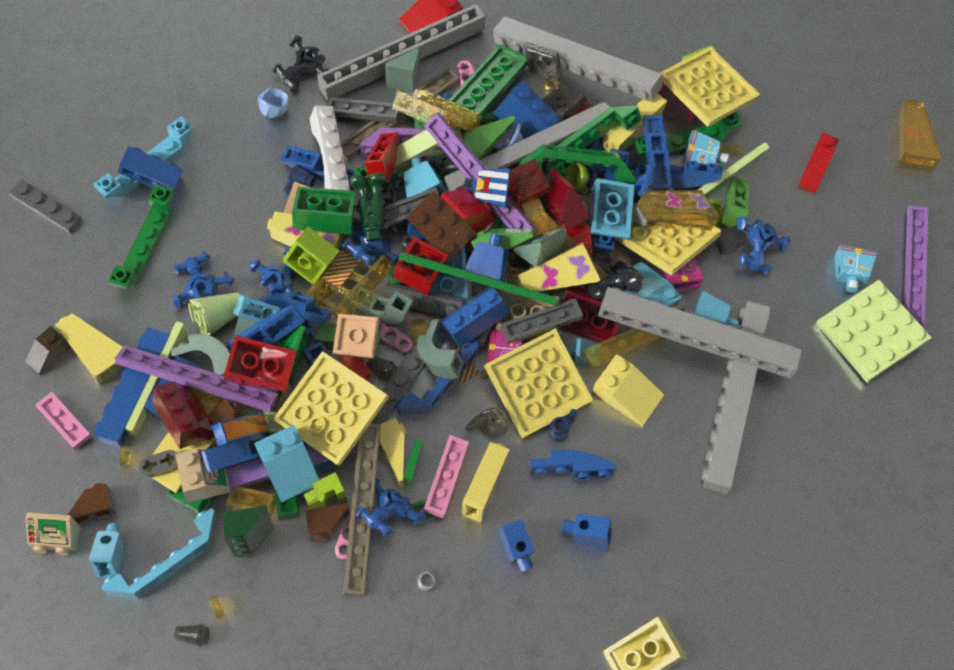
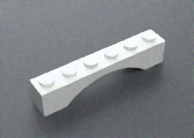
(326, 132)

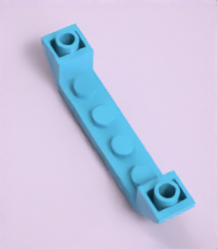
(168, 149)
(117, 586)

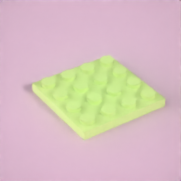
(873, 331)

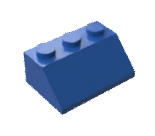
(528, 110)
(475, 316)

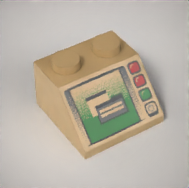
(195, 479)
(52, 533)

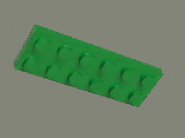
(490, 80)

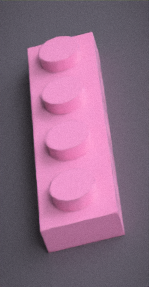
(446, 476)

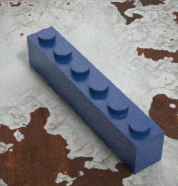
(126, 395)

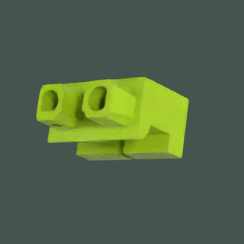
(326, 492)

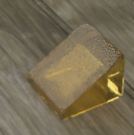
(418, 327)

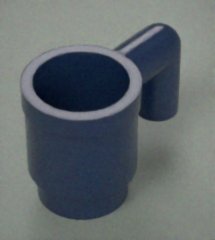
(300, 176)
(560, 427)

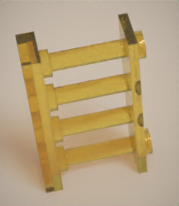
(425, 105)
(353, 298)

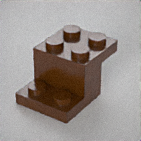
(441, 224)

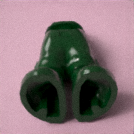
(370, 211)

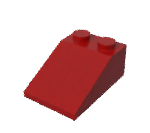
(427, 12)
(259, 364)

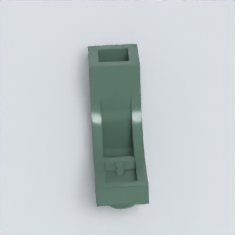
(388, 310)
(204, 344)
(440, 362)

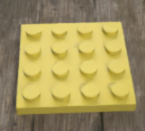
(709, 86)
(668, 247)
(538, 383)
(331, 408)

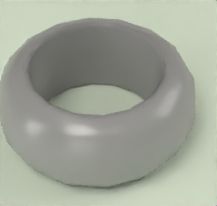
(427, 573)

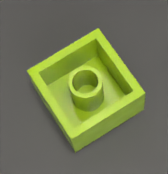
(310, 255)

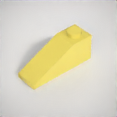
(393, 447)

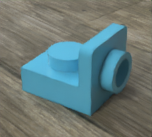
(576, 351)

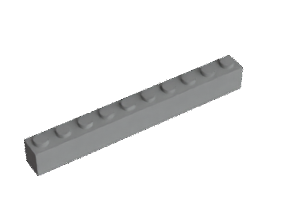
(427, 40)
(582, 59)
(512, 155)
(700, 332)
(734, 408)

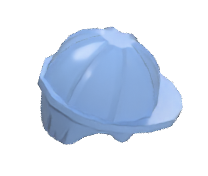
(273, 102)
(510, 138)

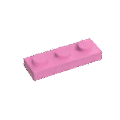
(63, 420)

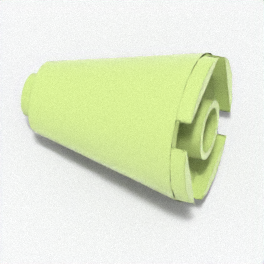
(213, 311)

